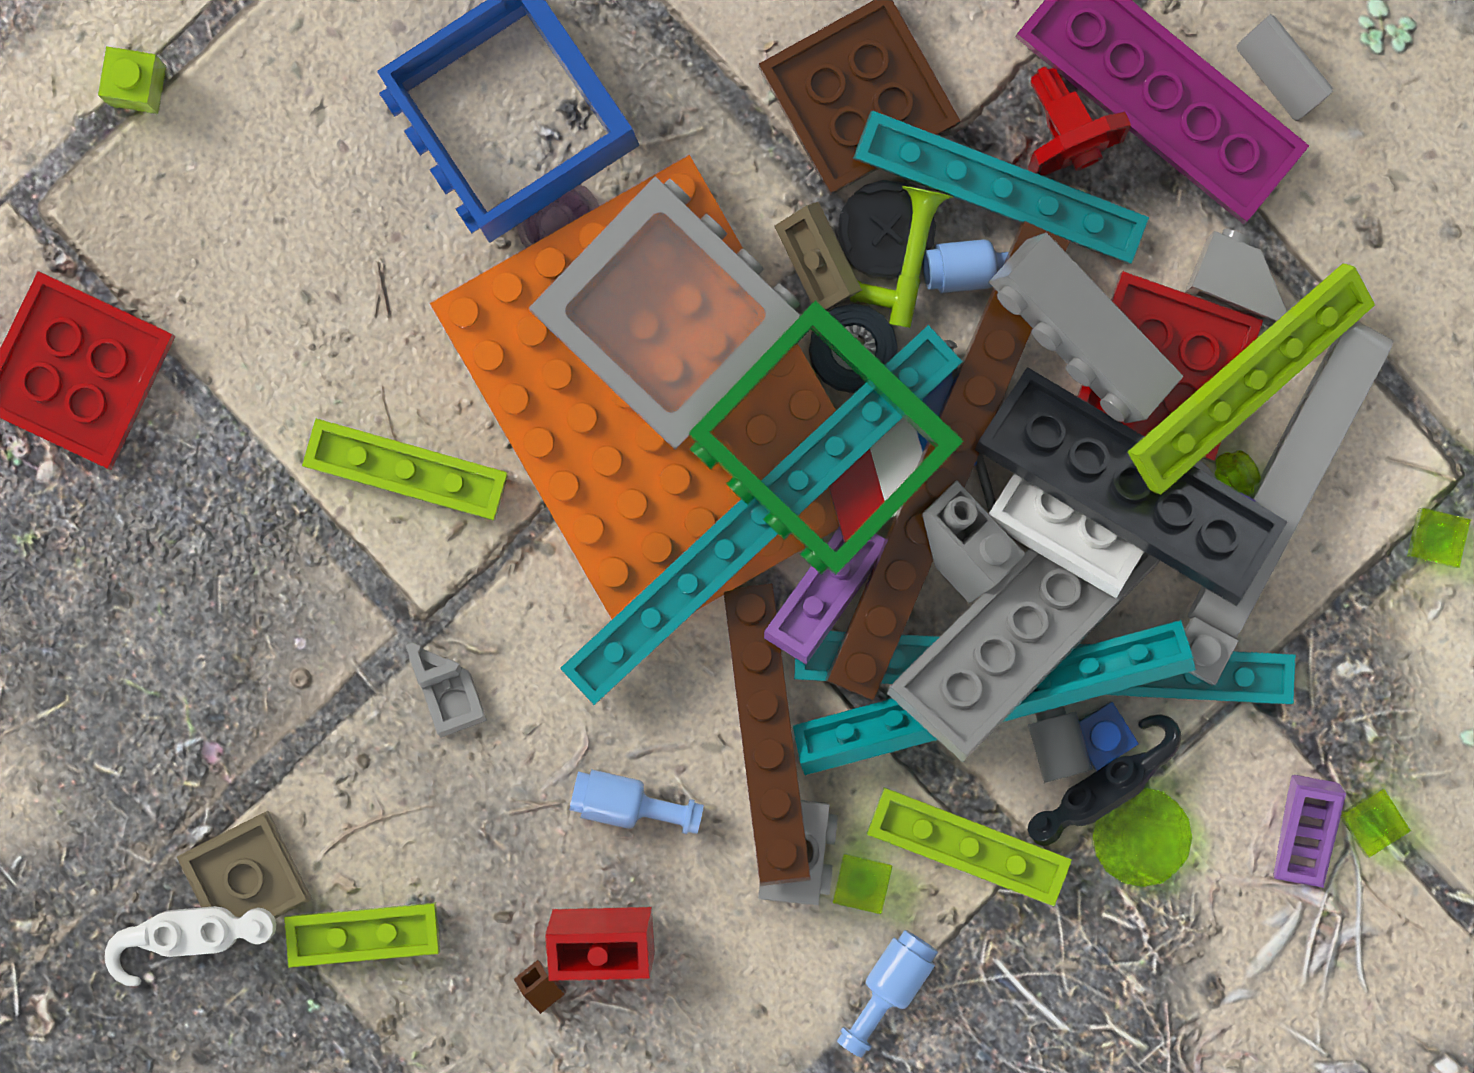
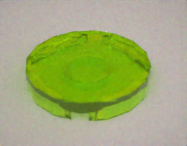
(1143, 839)

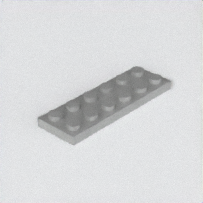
(1004, 649)

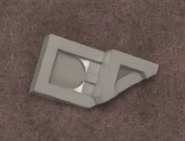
(447, 691)

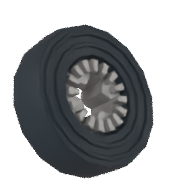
(860, 322)

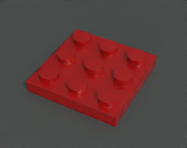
(1188, 331)
(78, 369)

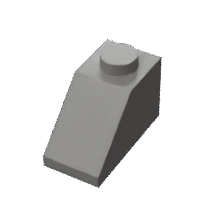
(1236, 277)

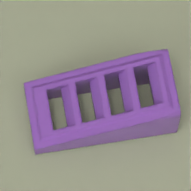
(1291, 827)

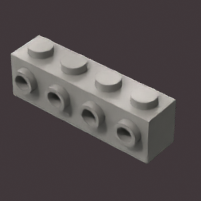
(1085, 329)

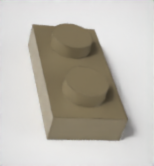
(817, 256)

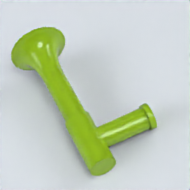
(905, 296)

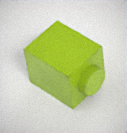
(132, 80)

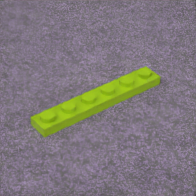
(1251, 378)

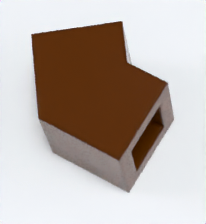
(537, 988)

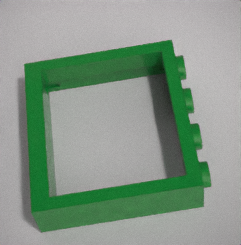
(878, 377)

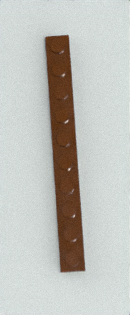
(906, 550)

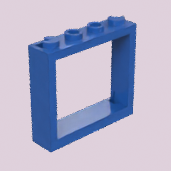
(456, 41)

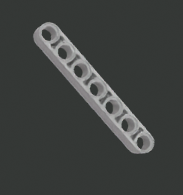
(1304, 457)

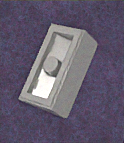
(1284, 68)

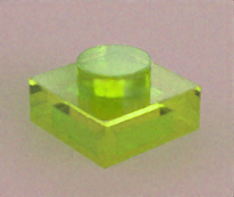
(1438, 538)
(1374, 822)
(862, 883)

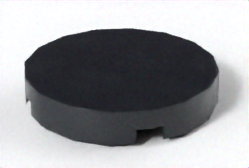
(877, 229)

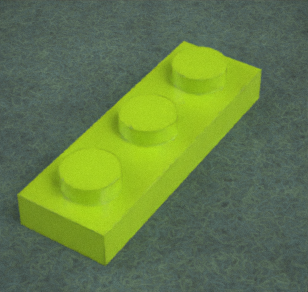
(362, 934)

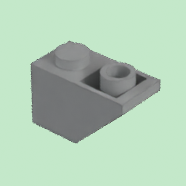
(968, 543)

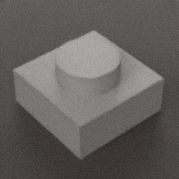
(1209, 649)

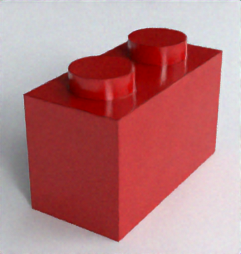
(600, 943)

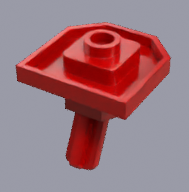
(1075, 135)

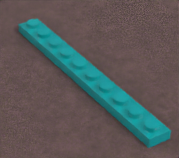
(742, 529)
(1244, 679)

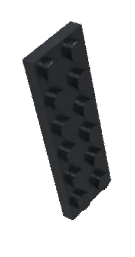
(1086, 464)

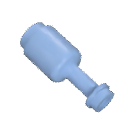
(961, 265)
(623, 802)
(893, 984)

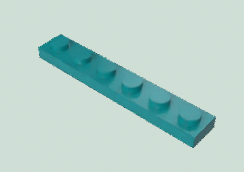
(1000, 187)

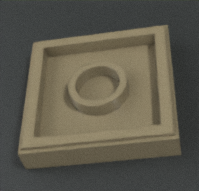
(246, 870)

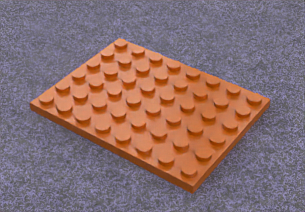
(599, 467)

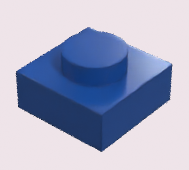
(1106, 735)

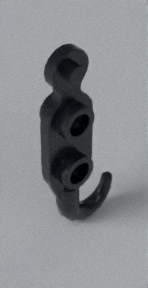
(1108, 786)

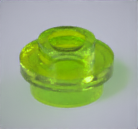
(1237, 471)

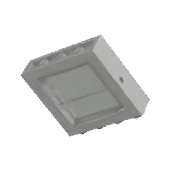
(666, 310)

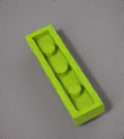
(405, 469)
(969, 846)

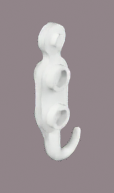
(188, 933)

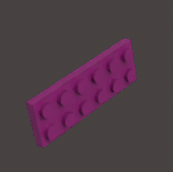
(1170, 97)

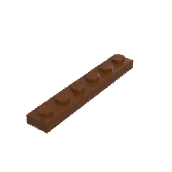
(766, 737)

